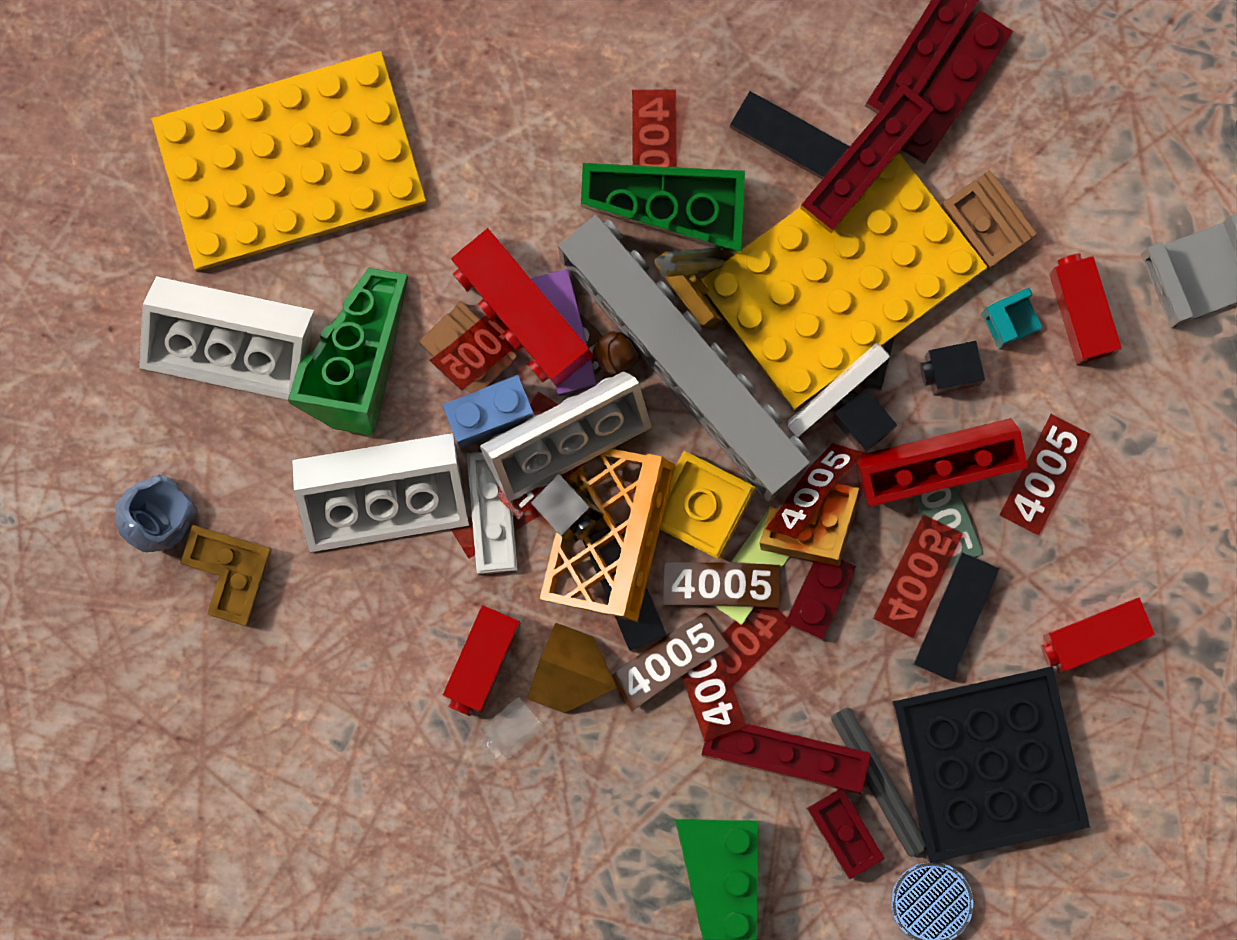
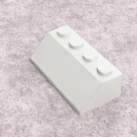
(223, 337)
(567, 435)
(380, 492)

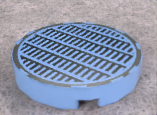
(932, 902)

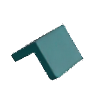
(1011, 318)

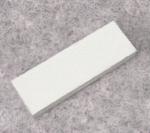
(837, 389)
(491, 521)

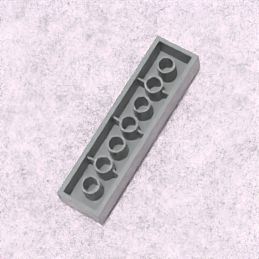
(683, 358)

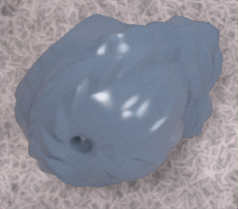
(154, 514)

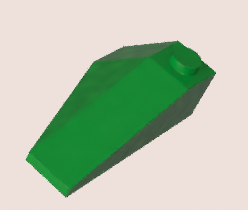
(350, 365)

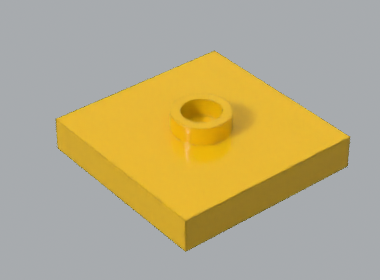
(704, 505)

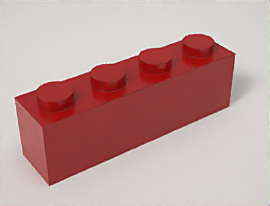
(521, 307)
(941, 462)

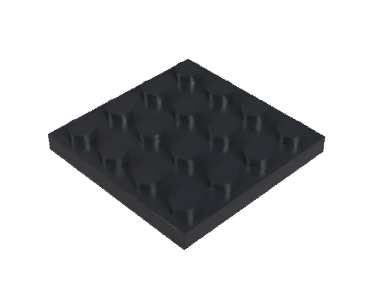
(990, 764)

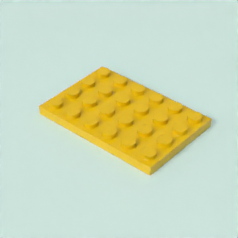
(288, 161)
(822, 299)

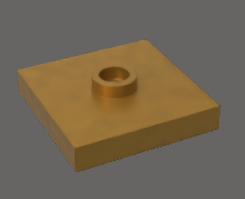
(692, 293)

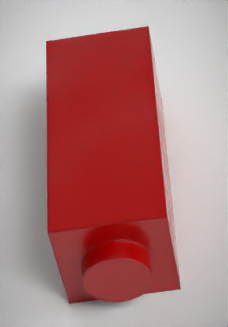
(1084, 308)
(1097, 636)
(480, 661)

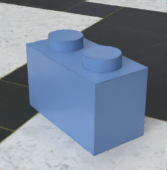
(488, 411)

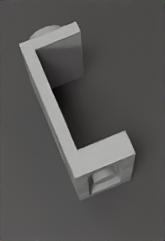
(1195, 272)

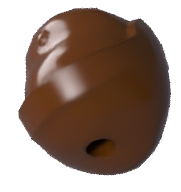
(615, 352)

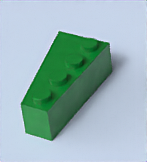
(674, 200)
(722, 875)

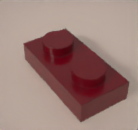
(819, 598)
(845, 833)

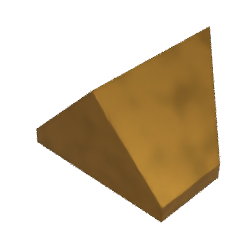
(570, 671)

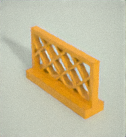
(636, 547)

